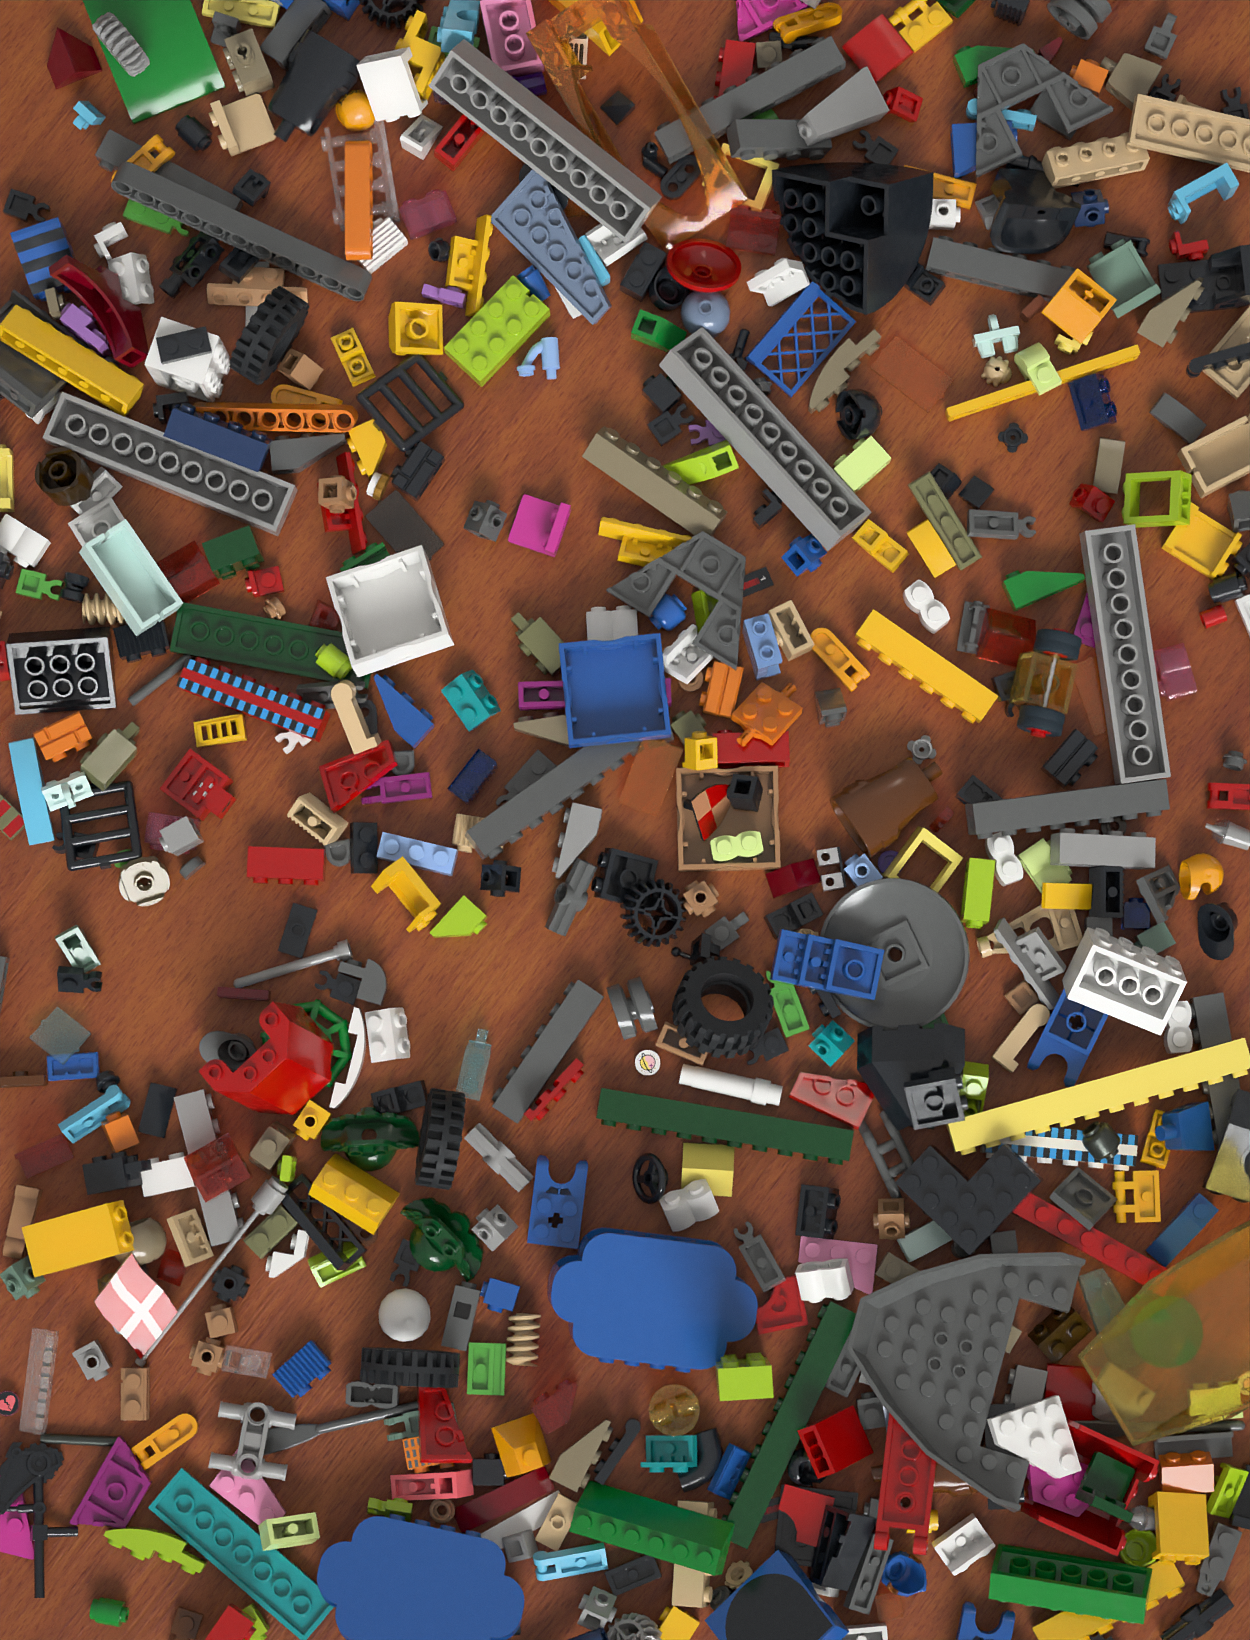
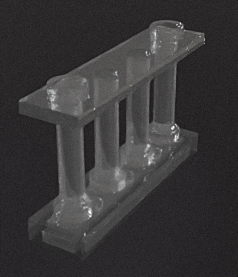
(380, 159)

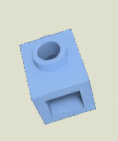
(861, 870)

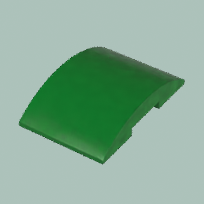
(177, 51)

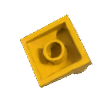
(415, 328)

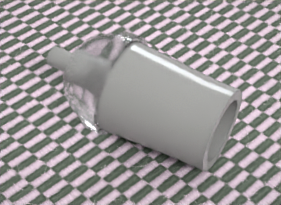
(1229, 833)
(1143, 1518)

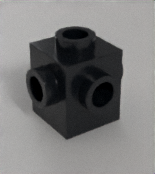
(500, 878)
(240, 1283)

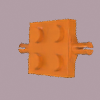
(766, 714)

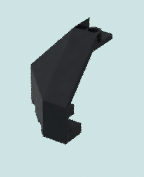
(906, 1055)

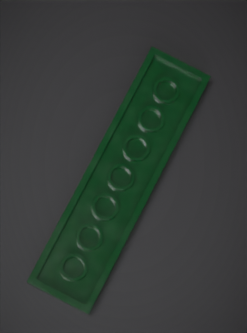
(255, 642)

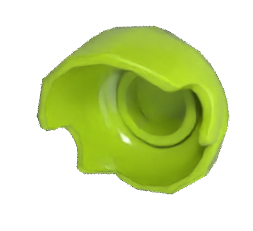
(1139, 1548)

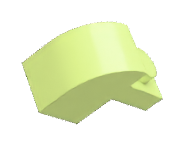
(1036, 366)

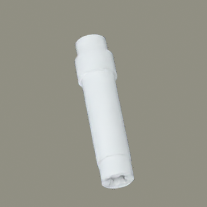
(757, 1090)

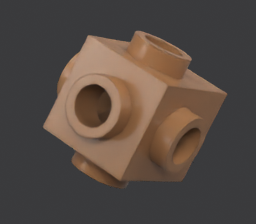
(336, 493)
(704, 908)
(891, 1219)
(214, 1348)

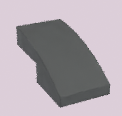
(1177, 418)

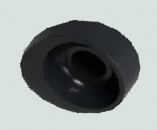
(666, 291)

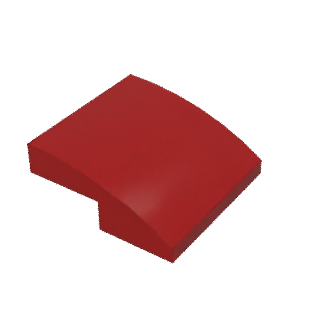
(878, 48)
(1074, 1389)

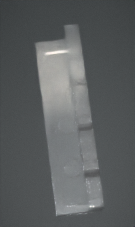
(39, 1381)

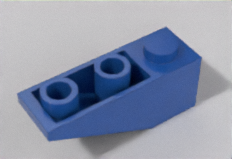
(405, 718)

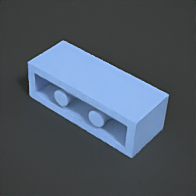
(417, 853)

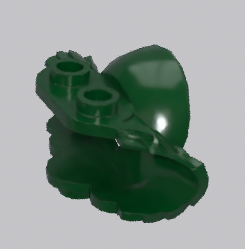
(392, 1133)
(442, 1238)

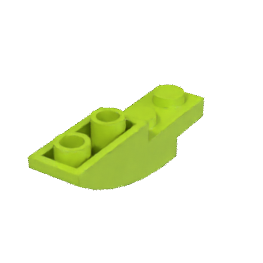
(147, 1540)

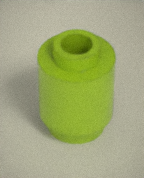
(333, 661)

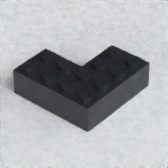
(964, 1206)

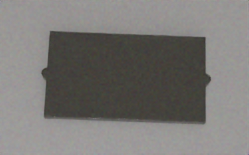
(403, 526)

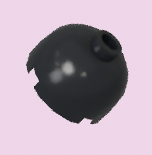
(858, 413)

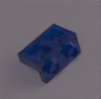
(1093, 401)

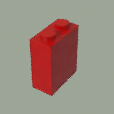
(835, 1441)

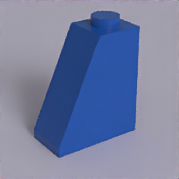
(964, 147)

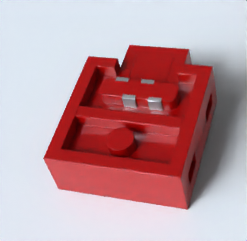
(199, 787)

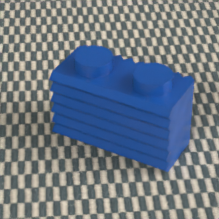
(303, 1369)

